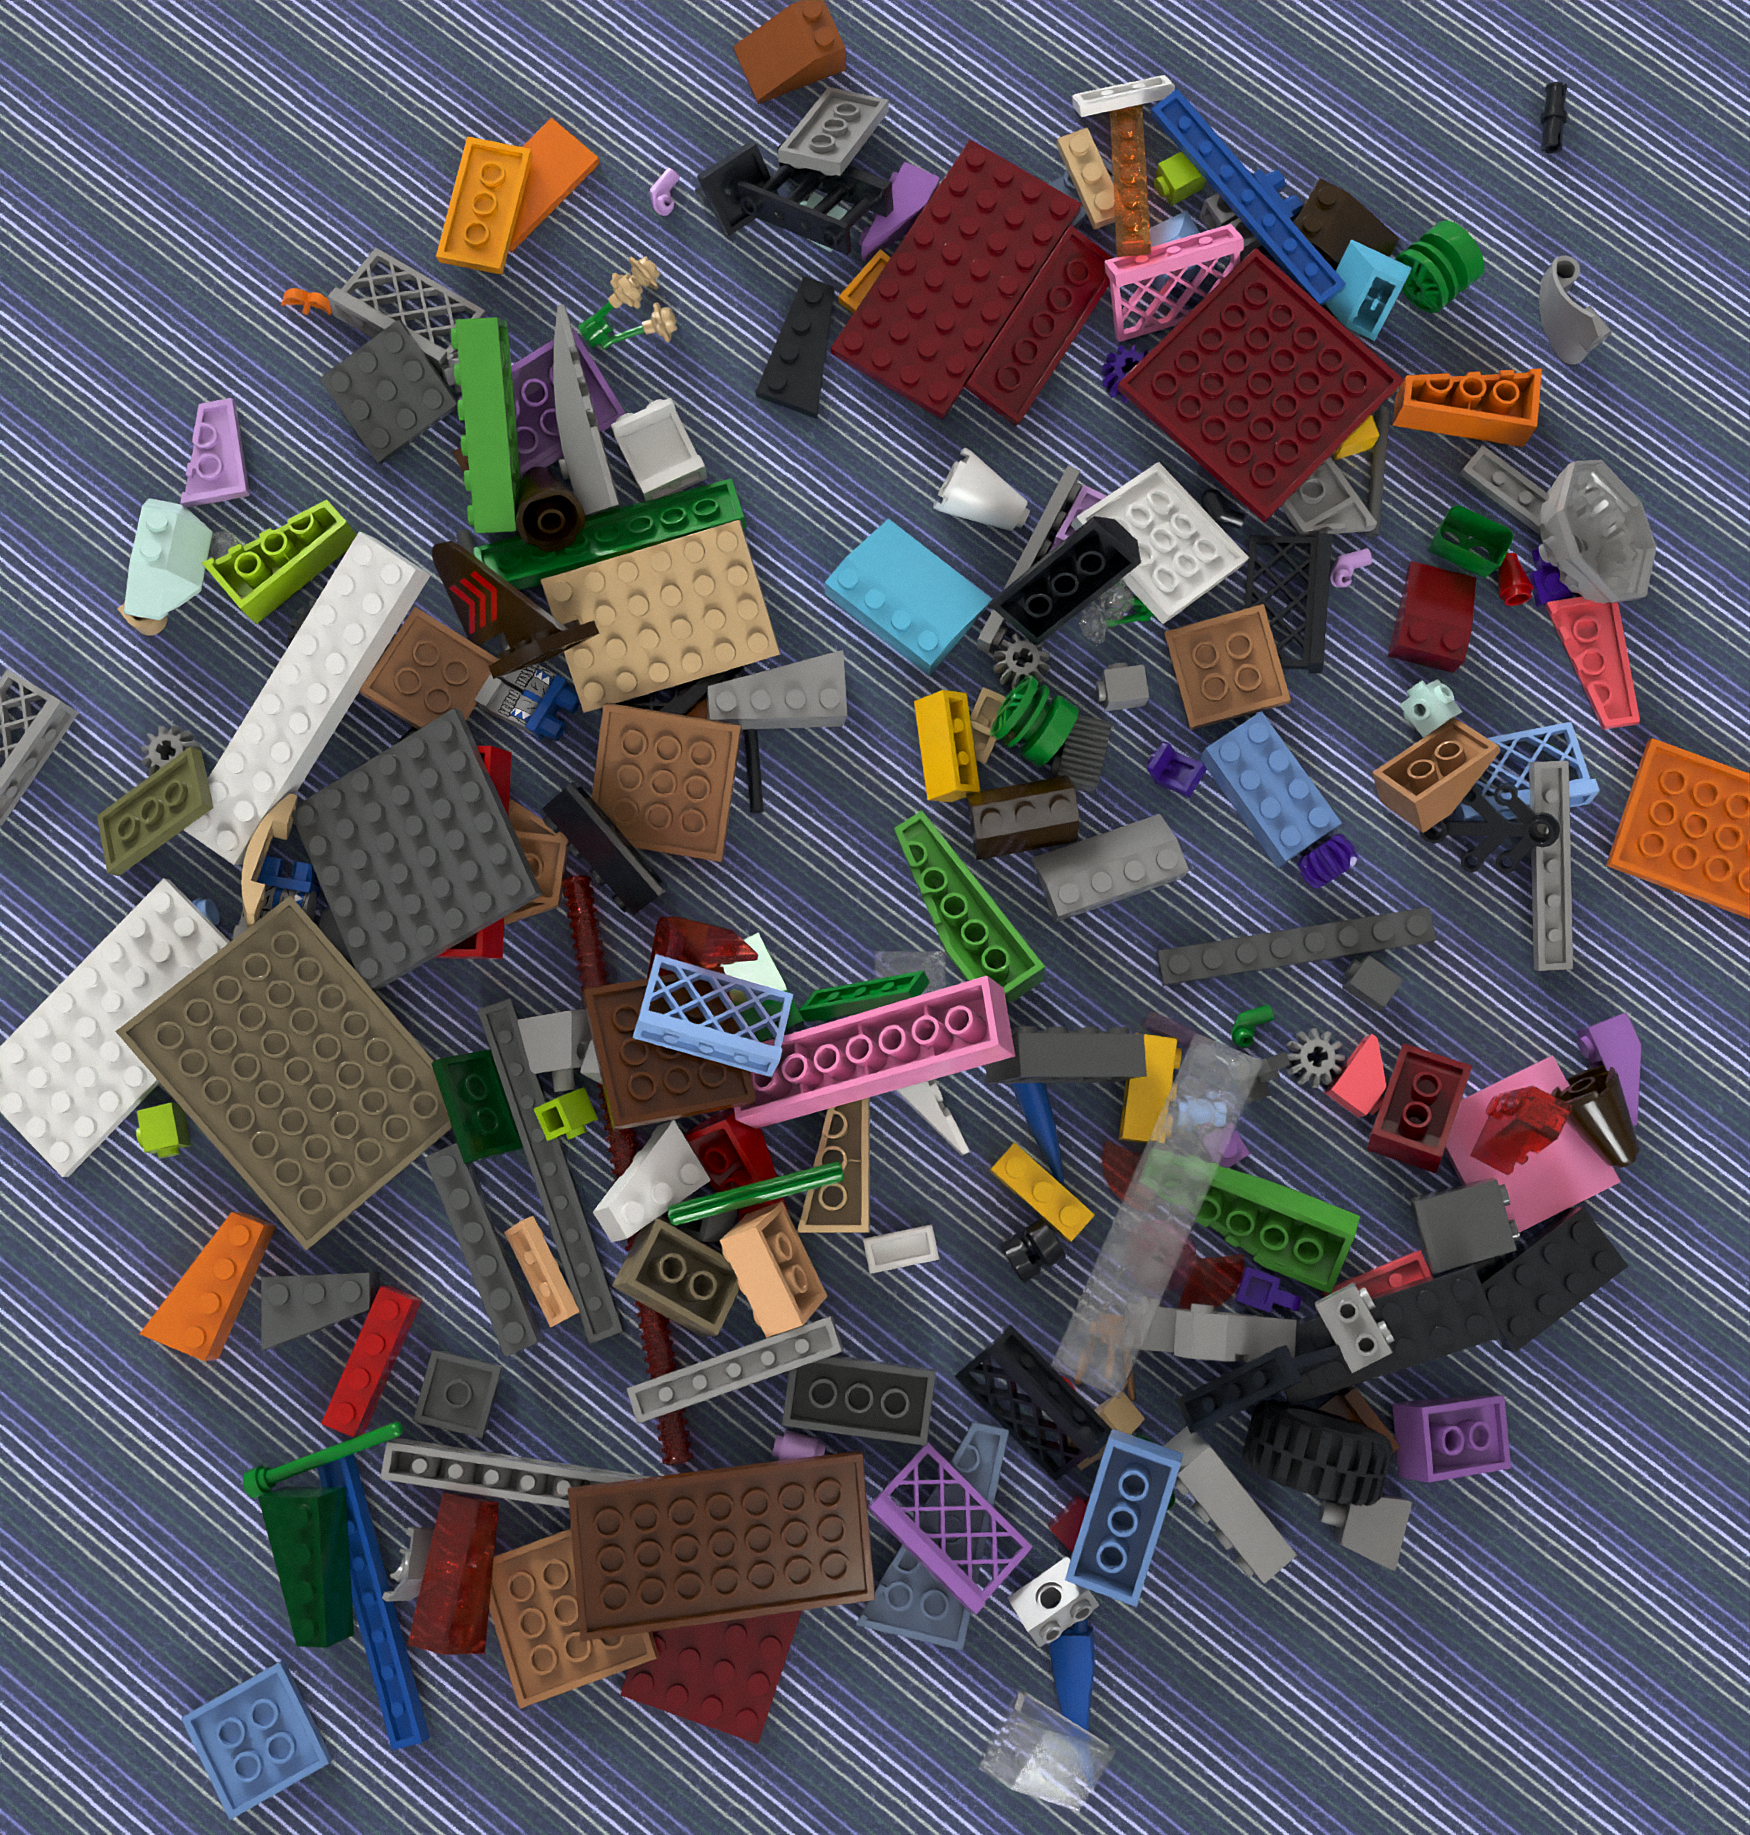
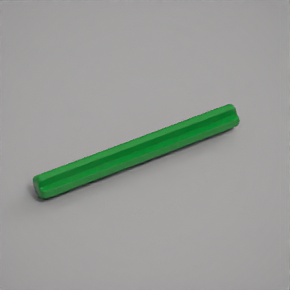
(755, 1193)

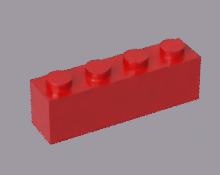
(371, 1361)

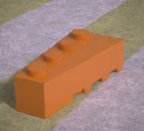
(1471, 406)
(211, 1292)

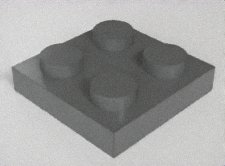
(458, 1393)

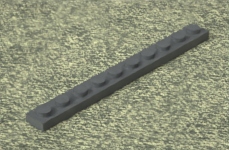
(551, 1175)

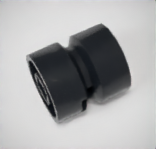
(1043, 1243)

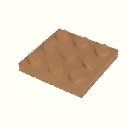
(1227, 667)
(428, 672)

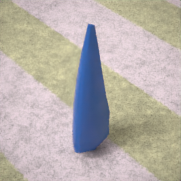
(1037, 1110)
(1073, 1672)

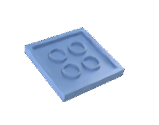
(256, 1739)

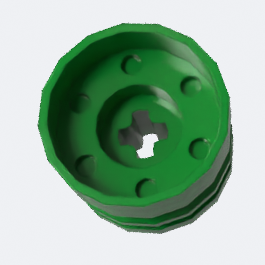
(1442, 265)
(1029, 718)

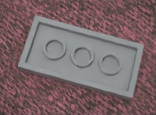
(833, 131)

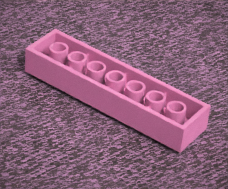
(883, 1051)

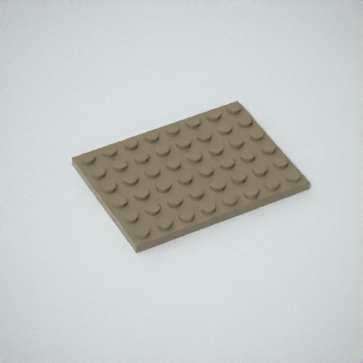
(293, 1071)

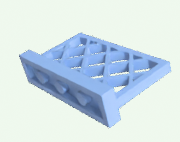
(1580, 790)
(713, 1042)

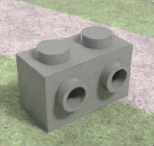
(1354, 1327)

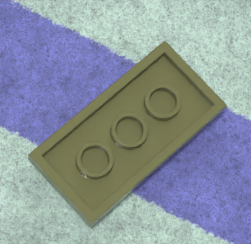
(154, 811)

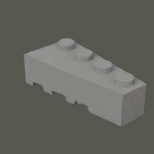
(784, 697)
(1229, 1507)

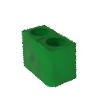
(1485, 533)

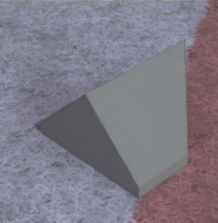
(412, 1567)

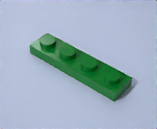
(862, 996)

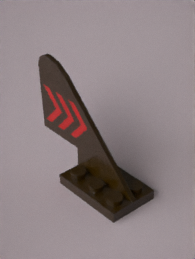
(493, 606)

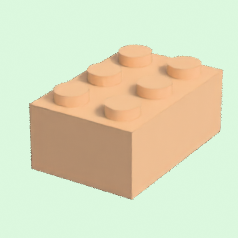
(773, 1269)

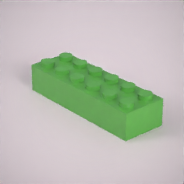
(489, 422)

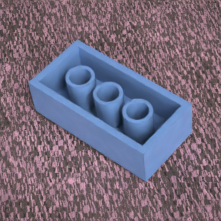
(1269, 789)
(1124, 1517)

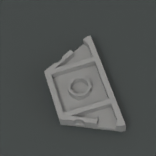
(1327, 505)

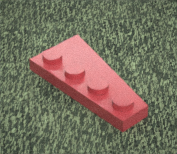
(1599, 656)

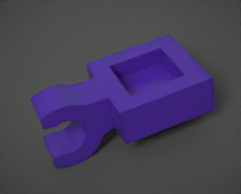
(1547, 582)
(1262, 1290)

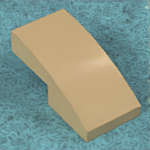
(981, 722)

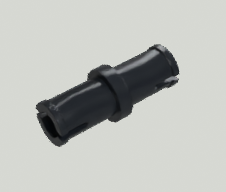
(1554, 117)

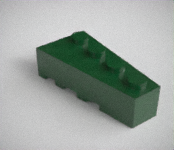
(312, 1561)

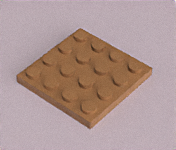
(667, 779)
(539, 1624)

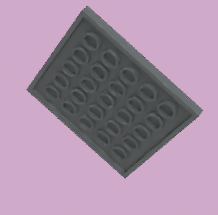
(415, 851)

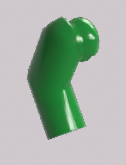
(1246, 1023)

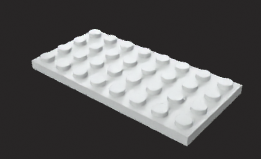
(65, 1066)

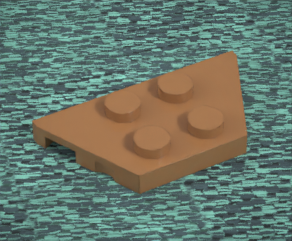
(546, 857)

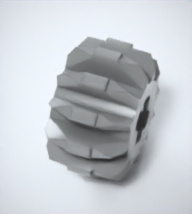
(1010, 655)
(164, 744)
(1321, 1070)

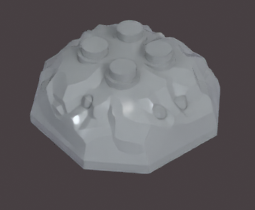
(1597, 534)

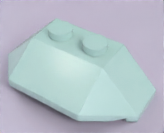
(165, 559)

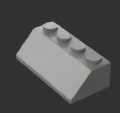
(1109, 867)

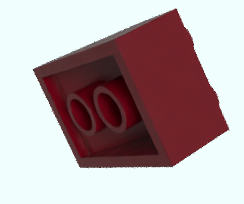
(1434, 618)
(1419, 1108)

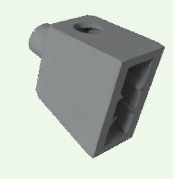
(556, 1044)
(1370, 1530)

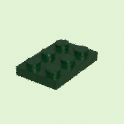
(477, 1105)

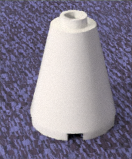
(981, 495)

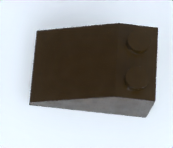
(1335, 217)

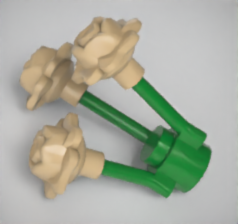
(628, 291)

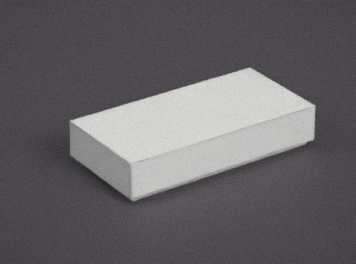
(900, 1249)

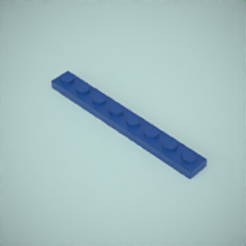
(1247, 198)
(375, 1616)

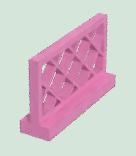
(1163, 260)

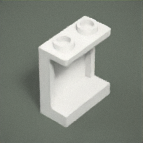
(658, 450)

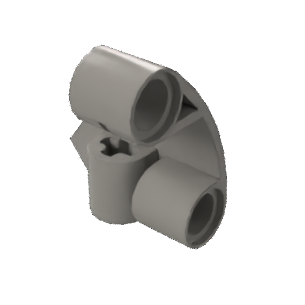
(1566, 324)

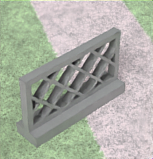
(371, 321)
(37, 743)

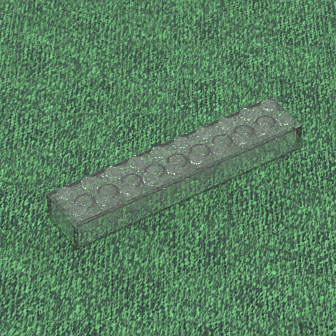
(1157, 1215)

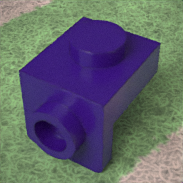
(1175, 770)

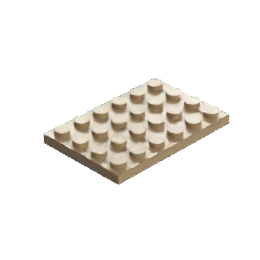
(664, 615)

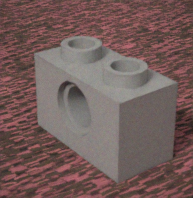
(1034, 1602)

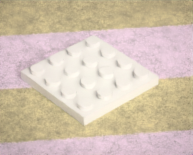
(1177, 541)

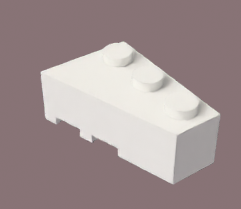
(656, 1178)

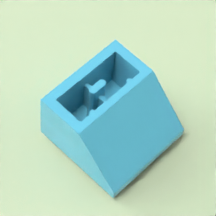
(1370, 289)

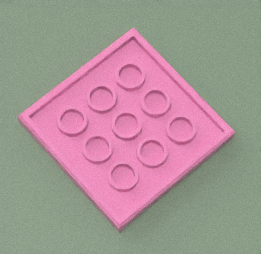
(1550, 1180)

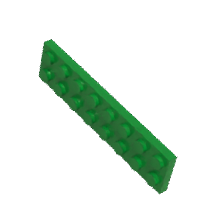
(616, 534)

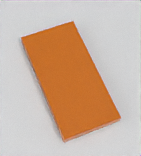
(555, 171)

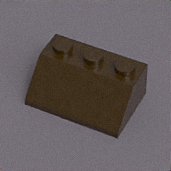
(1023, 817)

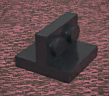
(720, 185)

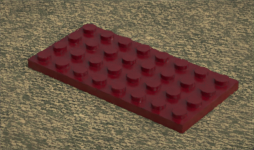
(955, 279)

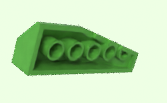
(964, 915)
(1280, 1227)

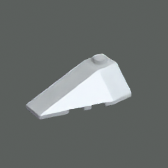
(927, 1102)

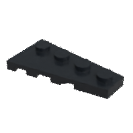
(798, 358)

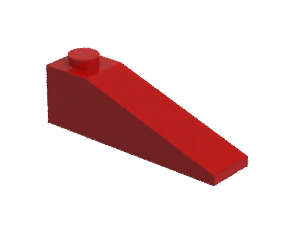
(732, 1155)

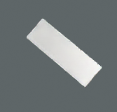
(1122, 95)

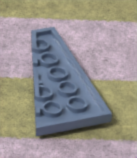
(908, 1595)

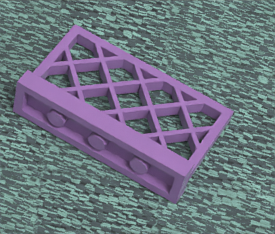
(927, 1551)

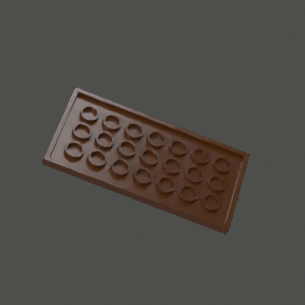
(720, 1544)

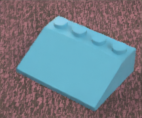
(906, 596)

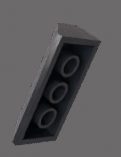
(1068, 578)
(604, 848)

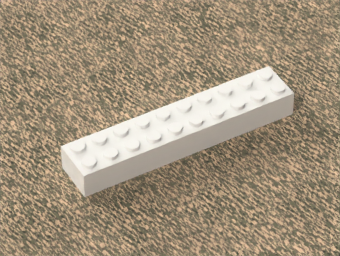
(308, 692)

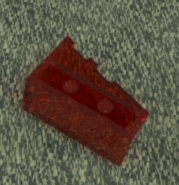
(1518, 1124)

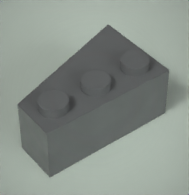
(310, 1303)

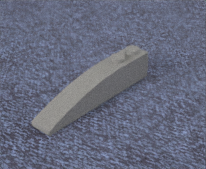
(579, 431)

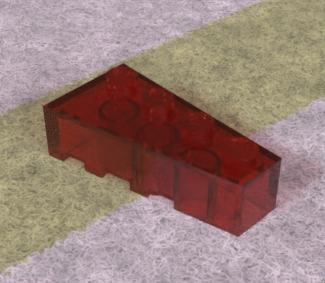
(457, 1578)

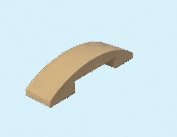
(275, 824)

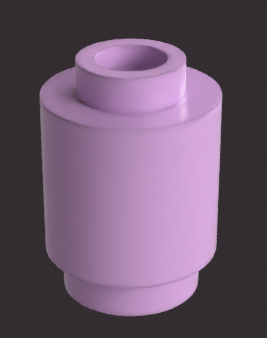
(797, 1445)

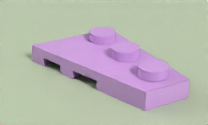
(217, 458)

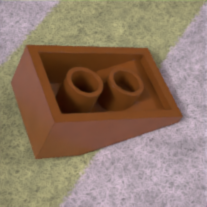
(791, 50)

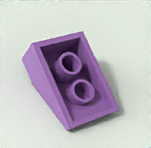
(1451, 1437)

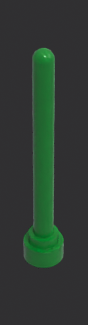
(262, 1479)

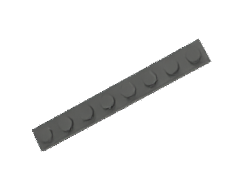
(1295, 946)

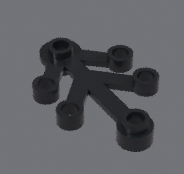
(1498, 829)

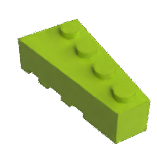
(282, 560)

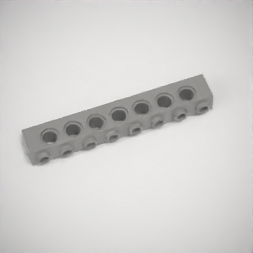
(489, 1472)

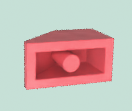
(1361, 1080)

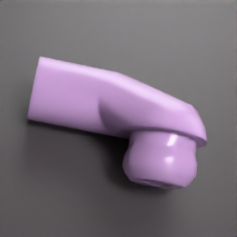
(660, 192)
(1345, 566)

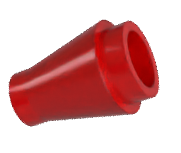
(1513, 582)

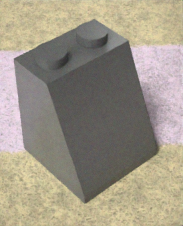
(1464, 1224)

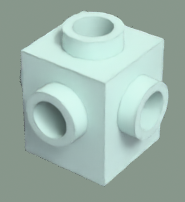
(1429, 706)

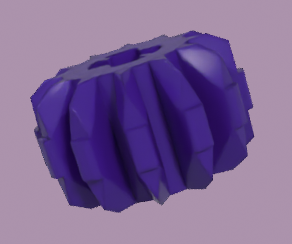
(1116, 365)
(1327, 861)

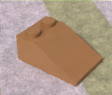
(1434, 774)

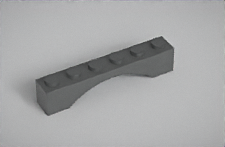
(493, 1276)

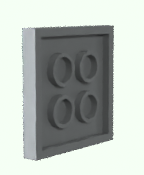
(389, 391)

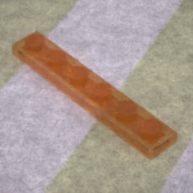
(1130, 182)

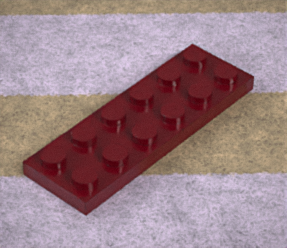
(1041, 327)

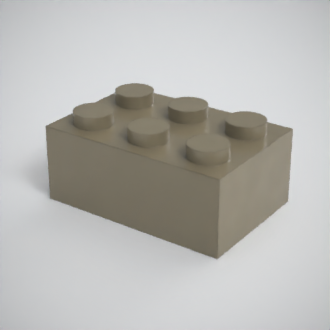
(679, 1278)

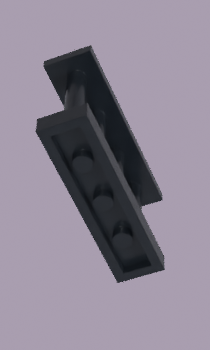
(853, 186)

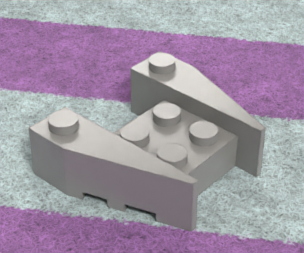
(1218, 1335)

